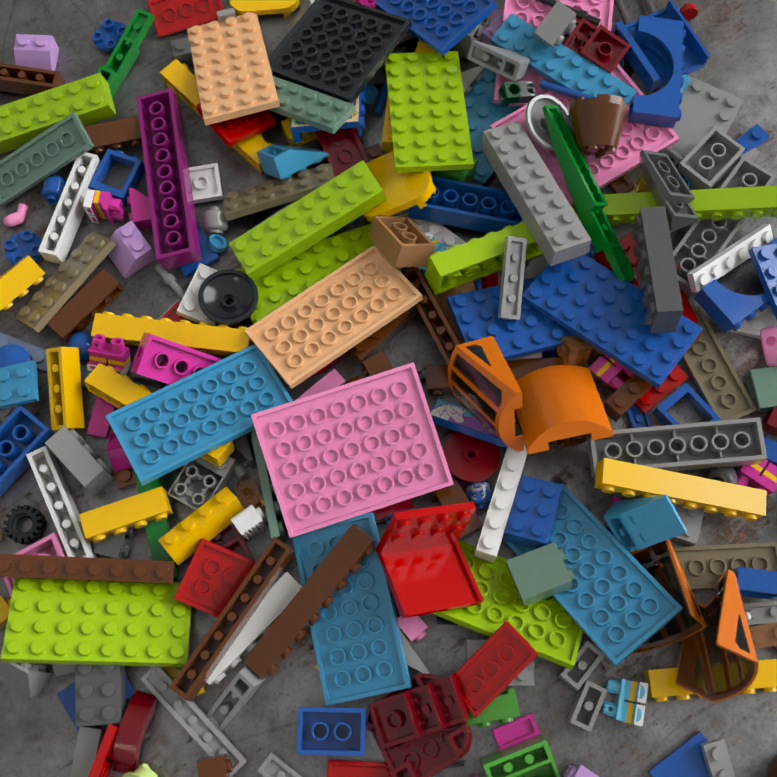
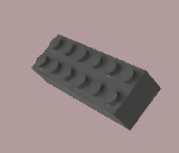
(657, 270)

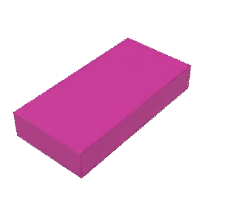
(98, 423)
(515, 732)

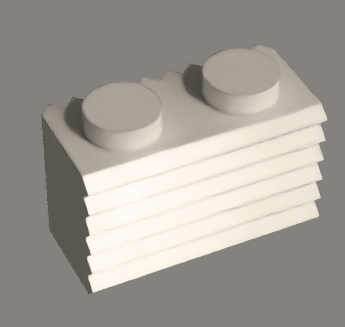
(250, 522)

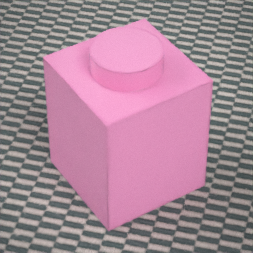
(412, 628)

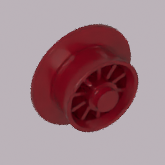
(470, 457)

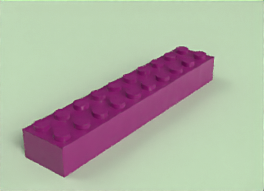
(168, 179)

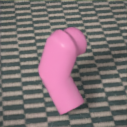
(16, 218)

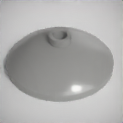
(536, 120)

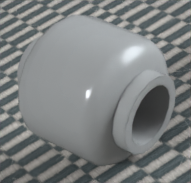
(214, 221)

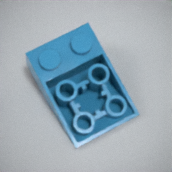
(287, 159)
(644, 521)

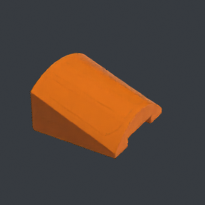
(560, 405)

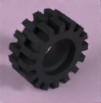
(13, 520)

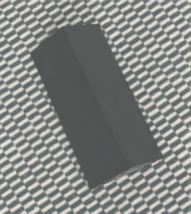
(668, 188)

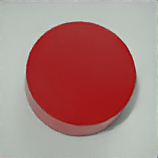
(689, 11)

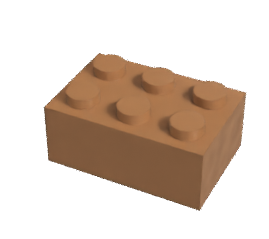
(401, 241)

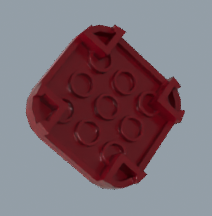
(430, 752)

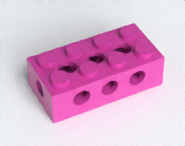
(153, 346)

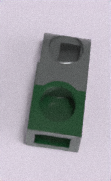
(516, 92)

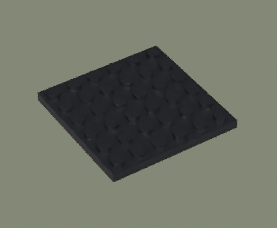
(337, 47)

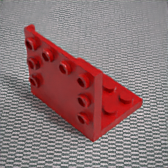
(426, 560)

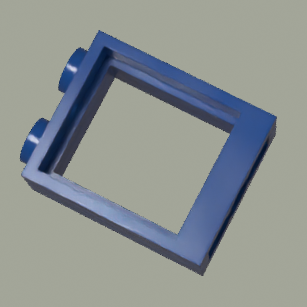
(104, 167)
(685, 390)
(756, 582)

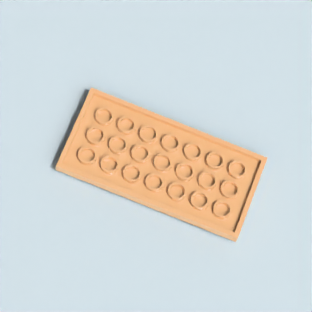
(232, 68)
(333, 316)

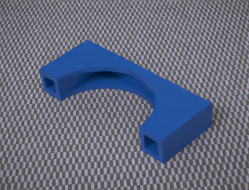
(666, 39)
(730, 308)

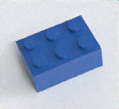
(533, 512)
(331, 731)

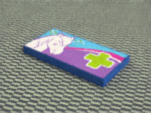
(463, 421)

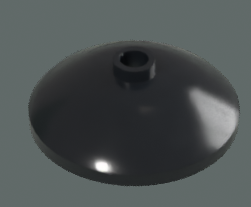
(224, 287)

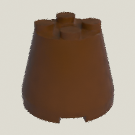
(598, 123)

